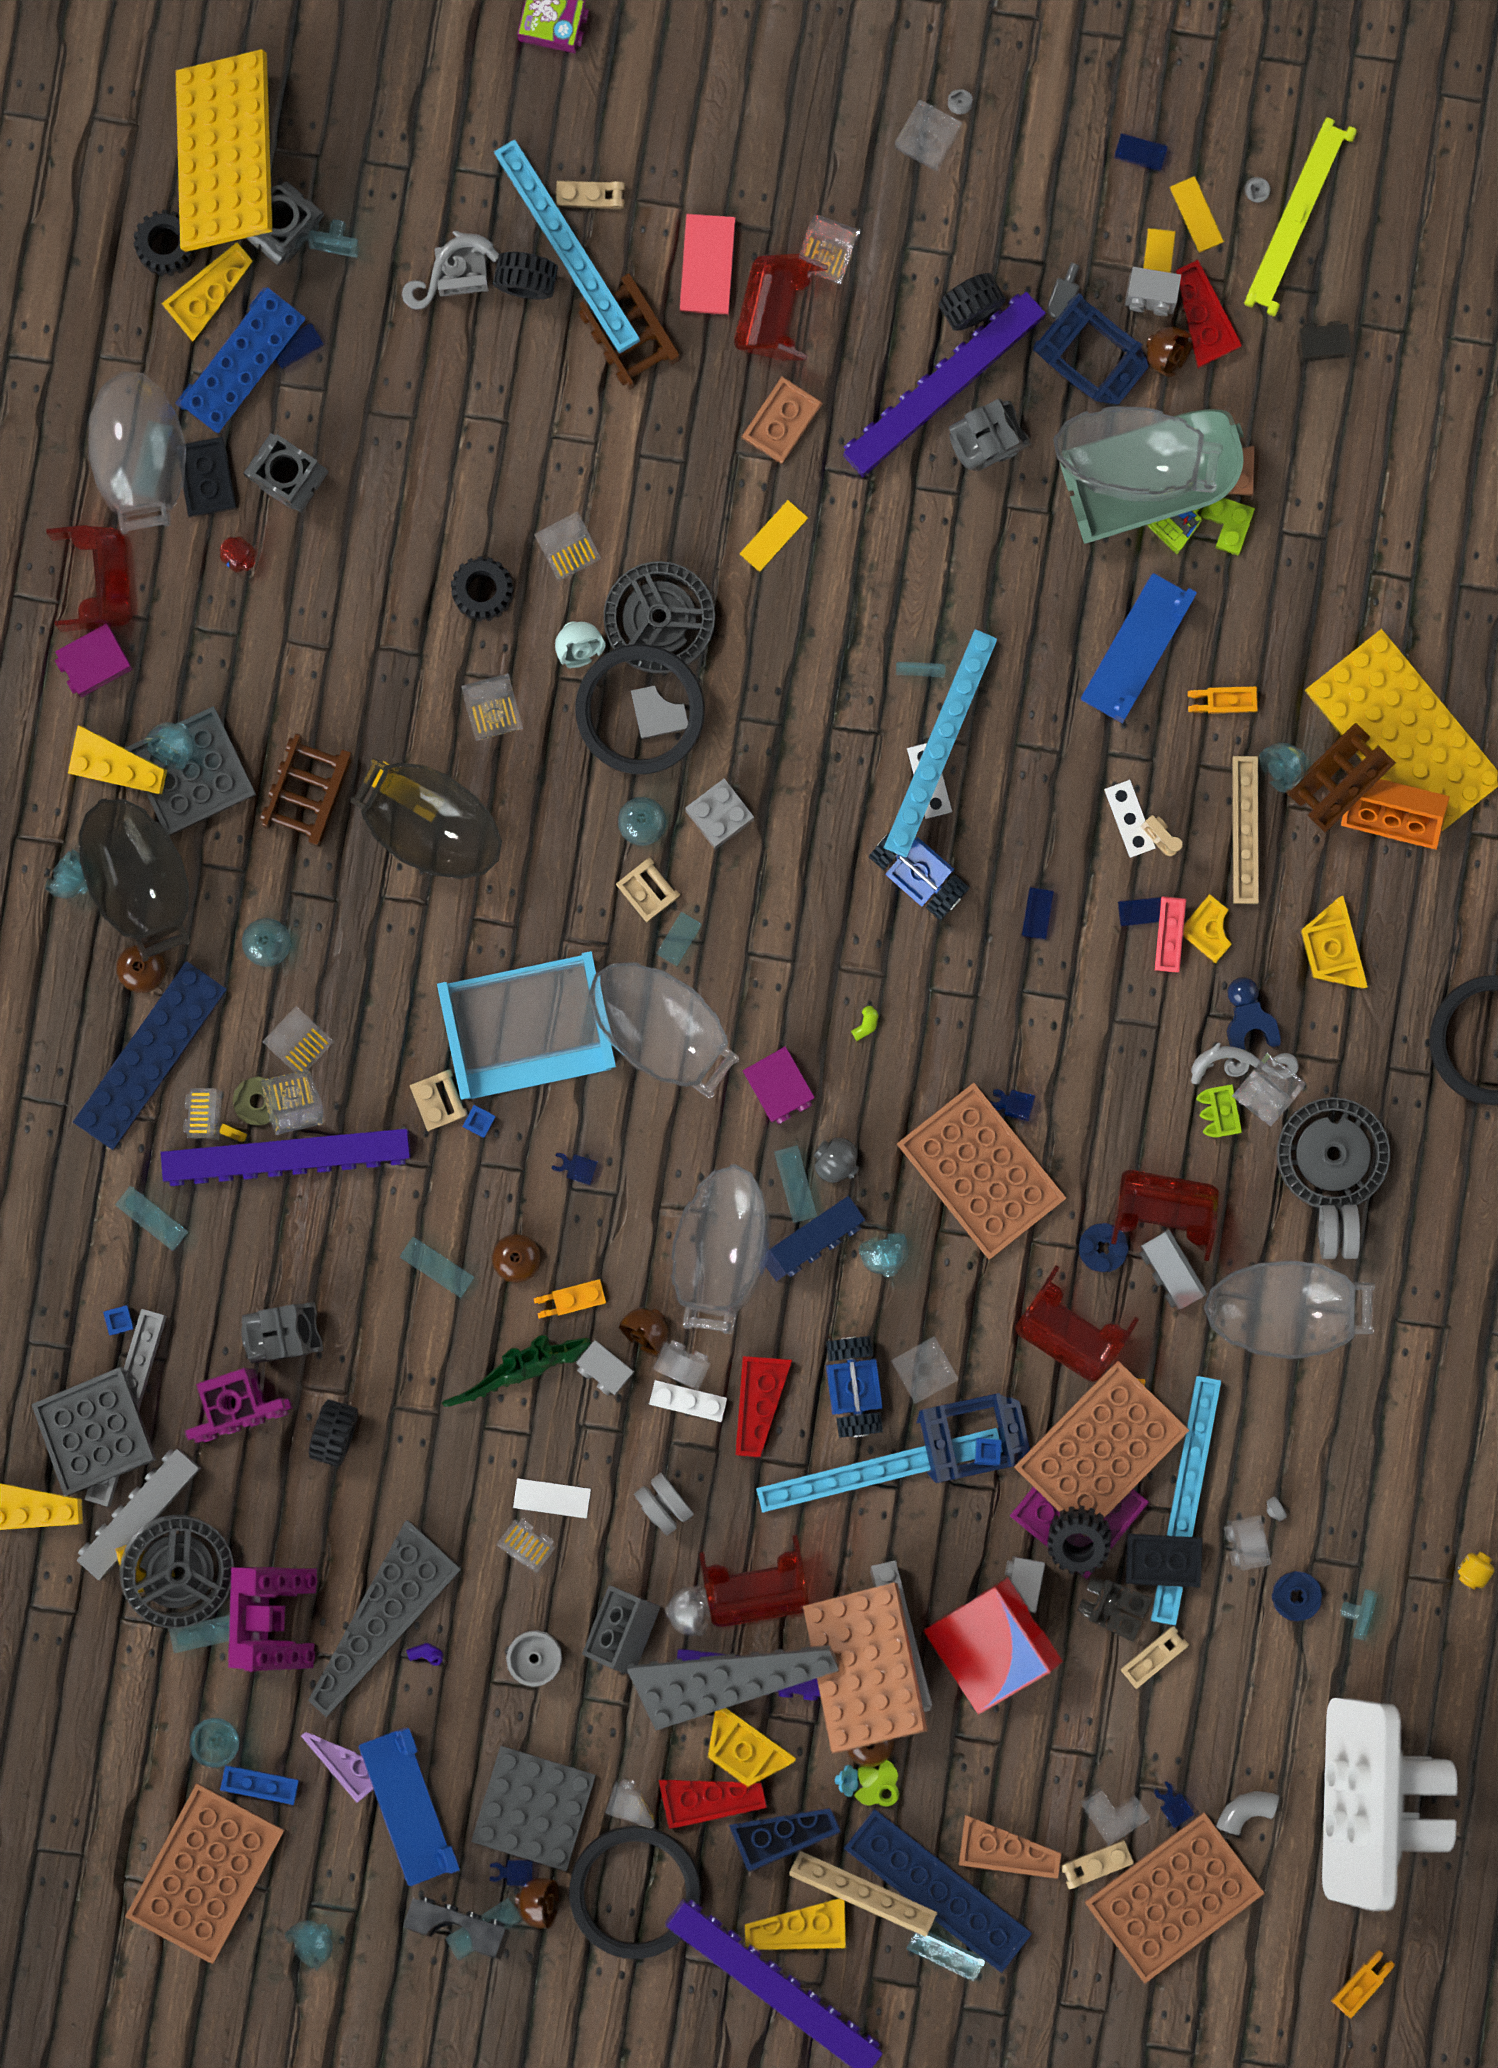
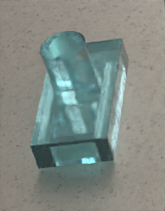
(334, 240)
(1361, 1613)

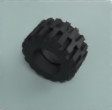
(143, 244)
(525, 275)
(972, 301)
(472, 570)
(333, 1433)
(1082, 1522)

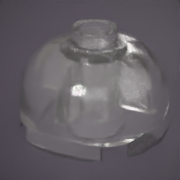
(688, 1611)

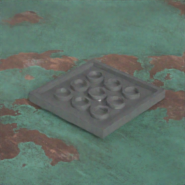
(208, 782)
(93, 1431)
(533, 1808)

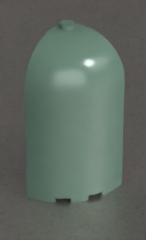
(1107, 515)

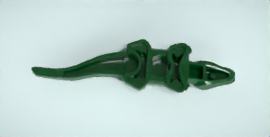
(523, 1365)

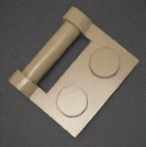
(1156, 830)
(641, 895)
(431, 1103)

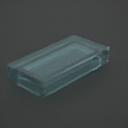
(920, 669)
(679, 939)

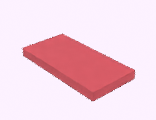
(707, 264)

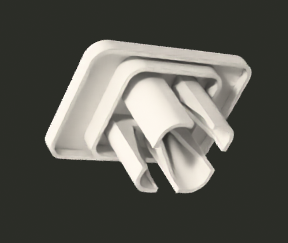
(1365, 1803)

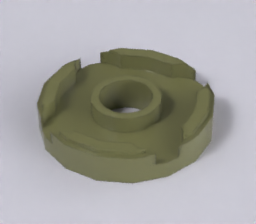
(242, 1102)

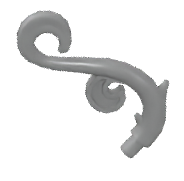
(441, 264)
(1233, 1069)

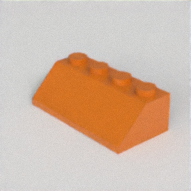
(1399, 813)

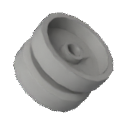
(1338, 1231)
(663, 1504)
(534, 1643)

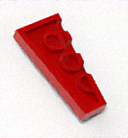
(1205, 316)
(759, 1395)
(701, 1801)

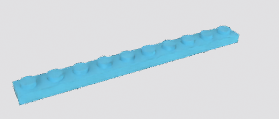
(567, 246)
(940, 743)
(862, 1474)
(1188, 1485)

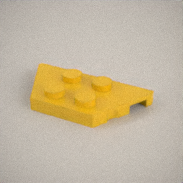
(1333, 947)
(744, 1750)

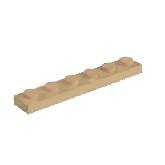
(1245, 829)
(863, 1893)

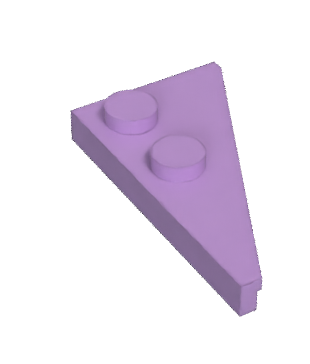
(343, 1764)

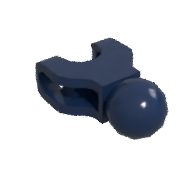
(1249, 1015)

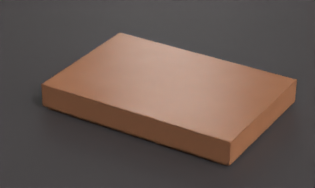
(782, 420)

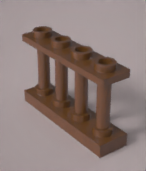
(652, 331)
(330, 785)
(1351, 788)

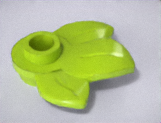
(876, 1781)

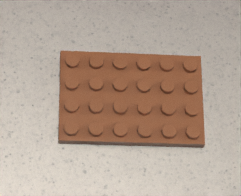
(981, 1171)
(1102, 1445)
(876, 1685)
(204, 1873)
(1174, 1897)

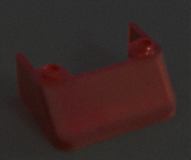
(769, 304)
(111, 577)
(1167, 1203)
(1069, 1336)
(756, 1593)

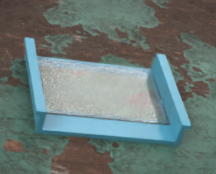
(524, 1027)

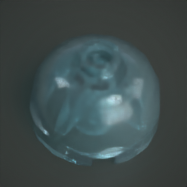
(170, 744)
(1284, 764)
(643, 832)
(68, 877)
(277, 944)
(885, 1255)
(204, 1748)
(311, 1942)

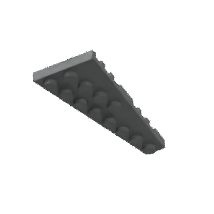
(399, 1593)
(697, 1687)

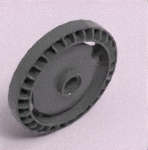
(664, 598)
(1352, 1148)
(166, 1555)

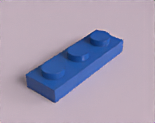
(259, 1784)

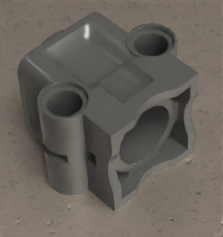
(284, 243)
(988, 435)
(274, 455)
(281, 1333)

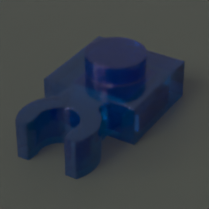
(1017, 1105)
(578, 1169)
(1175, 1807)
(517, 1872)

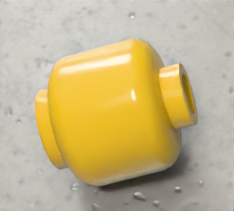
(1475, 1570)

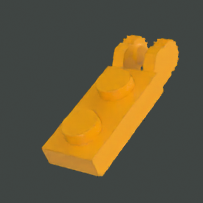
(1225, 700)
(573, 1298)
(1361, 1985)

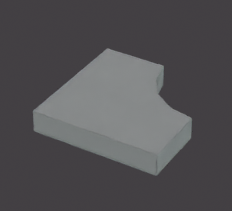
(656, 715)

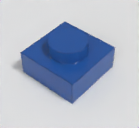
(479, 1121)
(118, 1320)
(987, 1451)

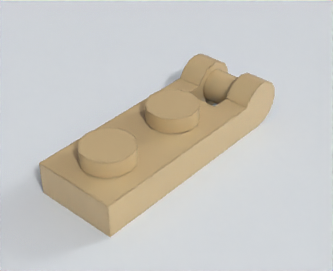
(589, 195)
(1153, 1657)
(1097, 1864)

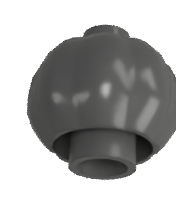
(836, 1160)

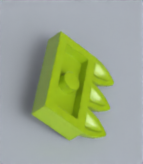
(1222, 1111)

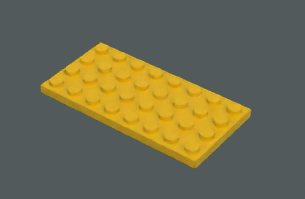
(223, 150)
(1408, 722)

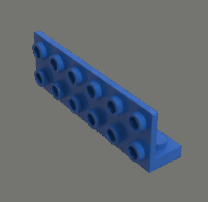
(241, 360)
(1137, 647)
(407, 1807)

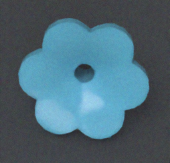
(847, 1780)

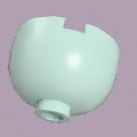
(577, 643)

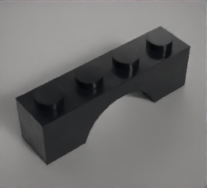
(428, 1918)

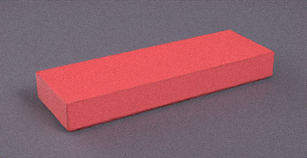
(1170, 934)

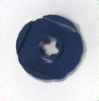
(1089, 1245)
(1282, 1596)

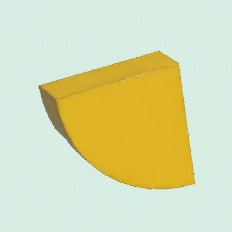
(233, 1133)

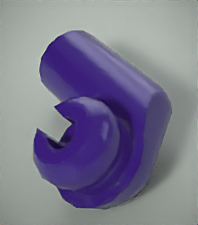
(426, 1651)

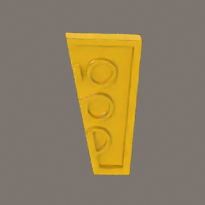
(202, 296)
(105, 761)
(35, 1508)
(800, 1929)

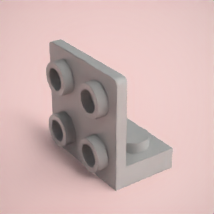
(471, 281)

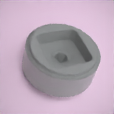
(960, 101)
(1257, 189)
(1275, 1509)

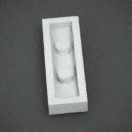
(688, 1401)

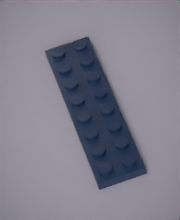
(149, 1055)
(936, 1886)

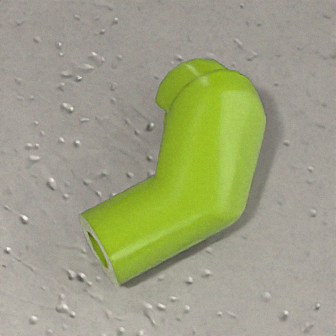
(868, 1025)

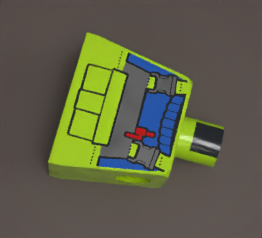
(1177, 529)

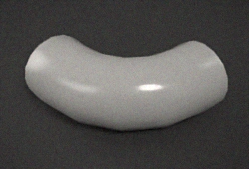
(1245, 1807)

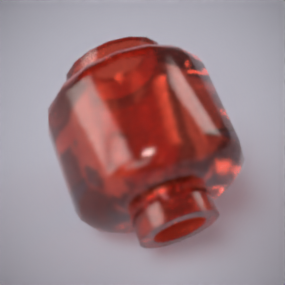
(237, 554)

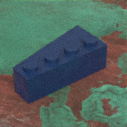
(814, 1237)
(778, 1837)

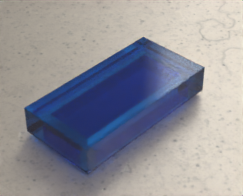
(1140, 152)
(300, 345)
(1139, 911)
(1037, 913)

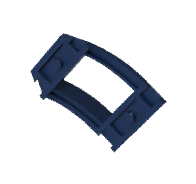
(1064, 331)
(939, 1442)

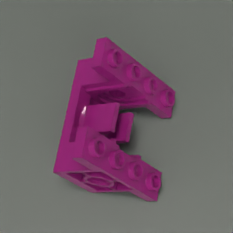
(249, 1409)
(253, 1618)

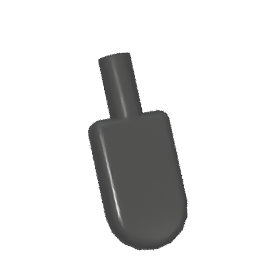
(1063, 292)

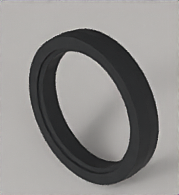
(586, 726)
(1438, 1040)
(580, 1871)

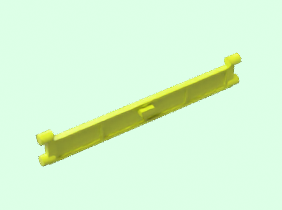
(1296, 215)

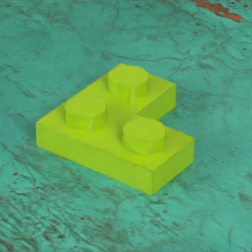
(1235, 521)

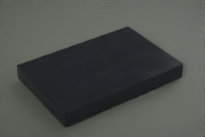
(207, 478)
(1164, 1560)

